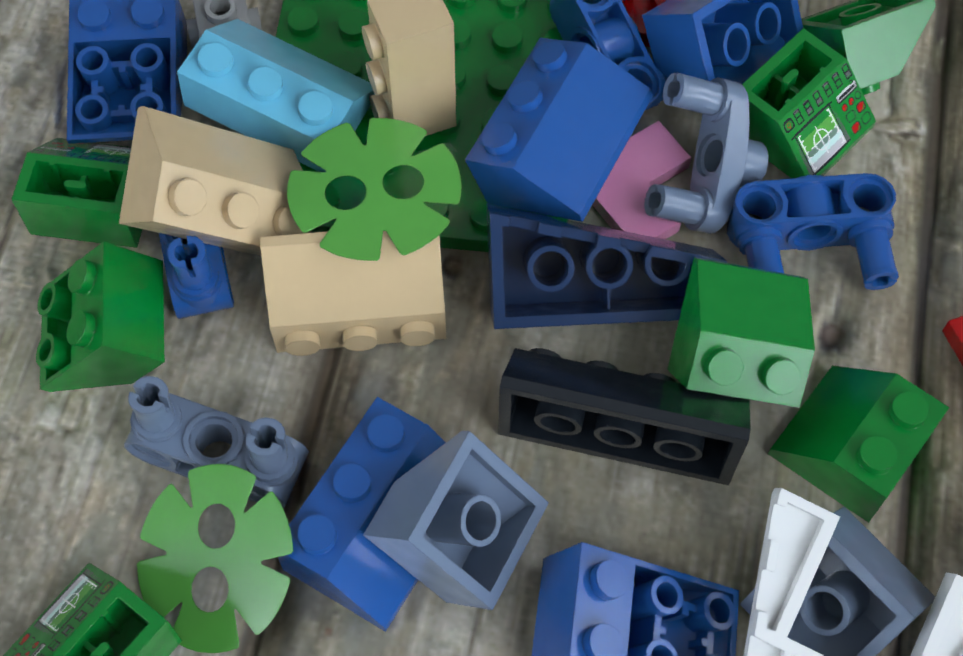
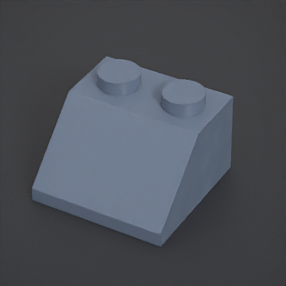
(459, 522)
(856, 596)

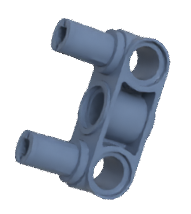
(176, 431)

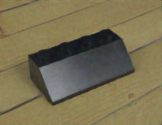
(622, 415)

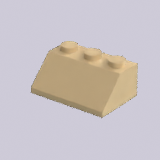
(412, 62)
(206, 183)
(347, 302)

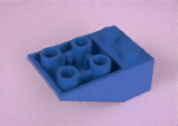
(122, 60)
(629, 607)

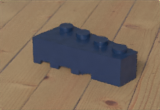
(582, 273)

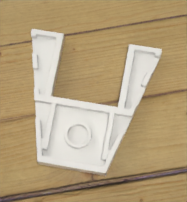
(790, 556)

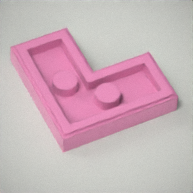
(646, 160)

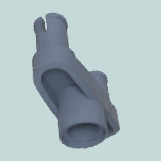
(722, 158)

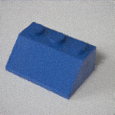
(719, 35)
(557, 131)
(331, 522)

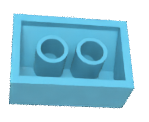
(269, 87)

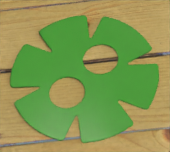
(360, 230)
(257, 536)

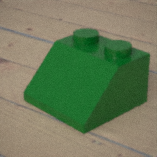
(744, 333)
(858, 435)

